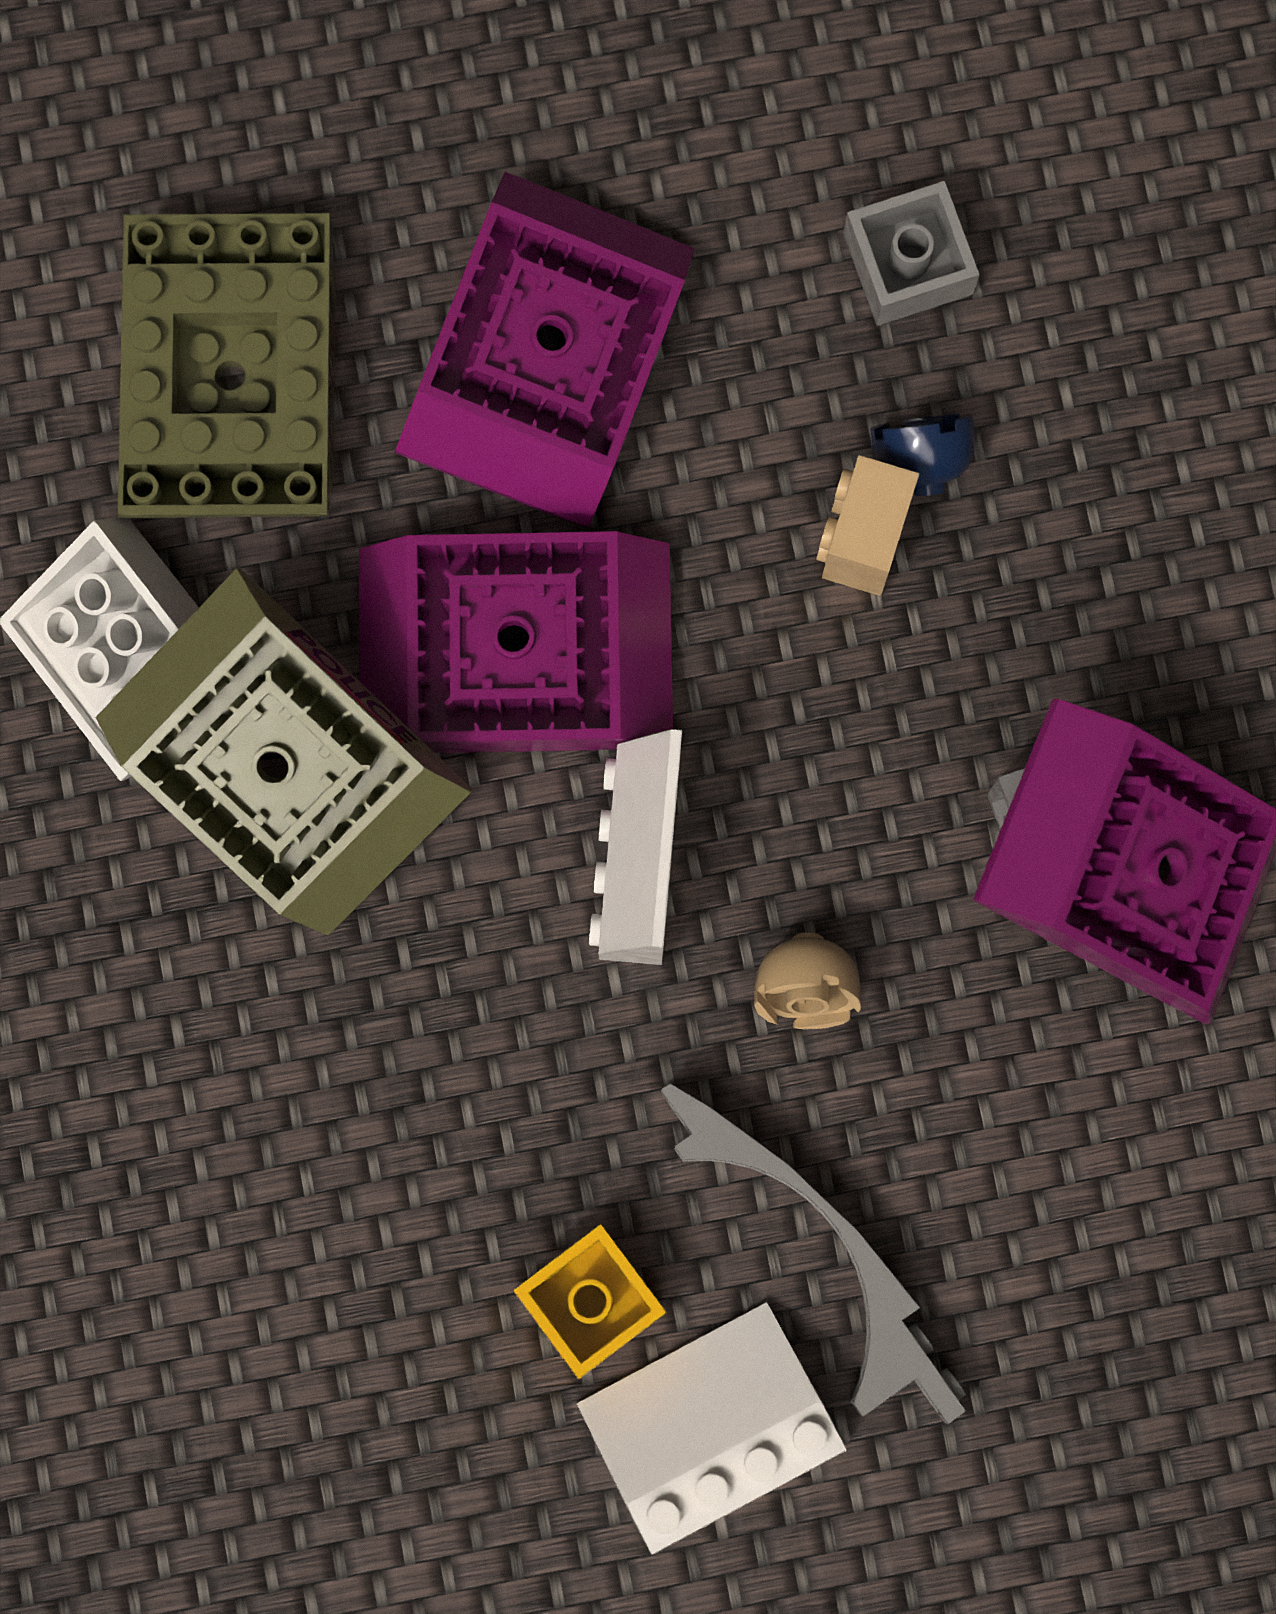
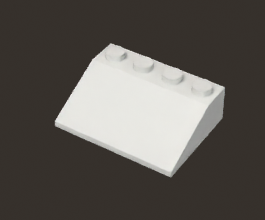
(98, 621)
(638, 849)
(710, 1427)

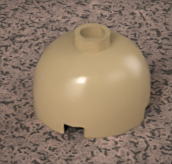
(807, 982)

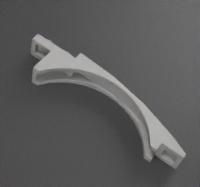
(892, 1351)

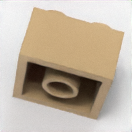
(870, 522)

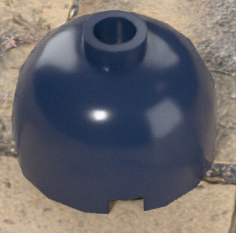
(931, 445)

